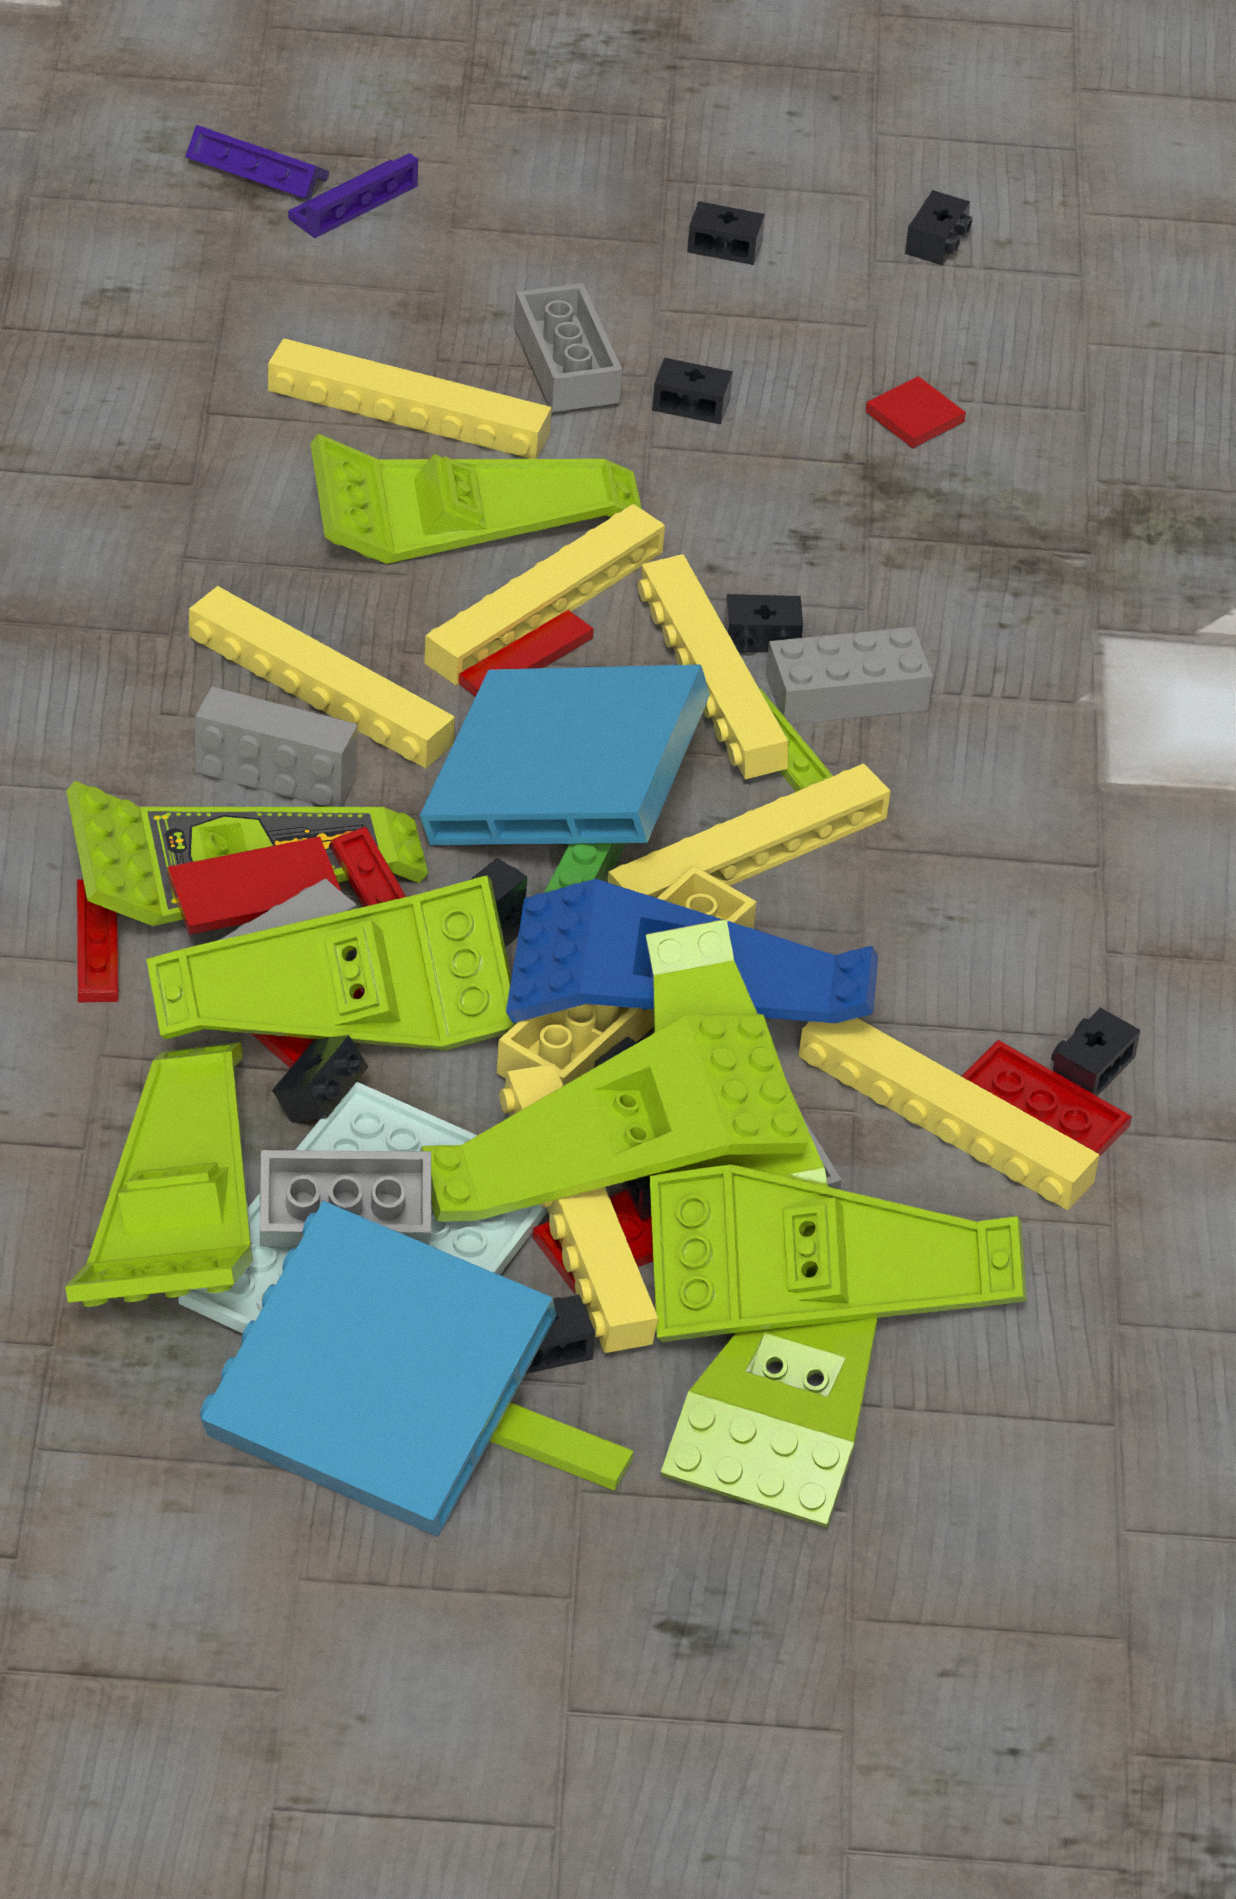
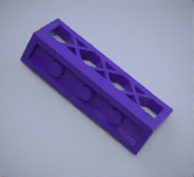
(254, 162)
(356, 196)

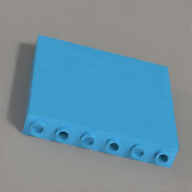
(566, 755)
(378, 1367)

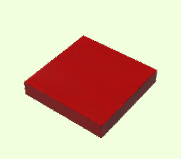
(915, 411)

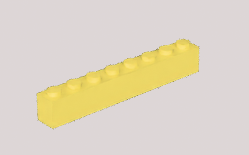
(409, 399)
(545, 591)
(698, 638)
(321, 676)
(765, 835)
(952, 1108)
(591, 1239)

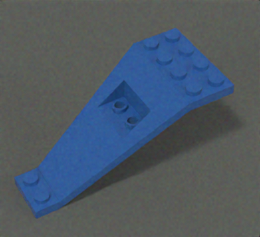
(593, 949)

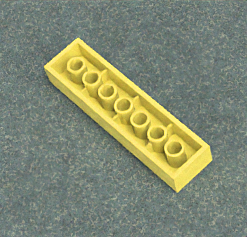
(585, 1032)

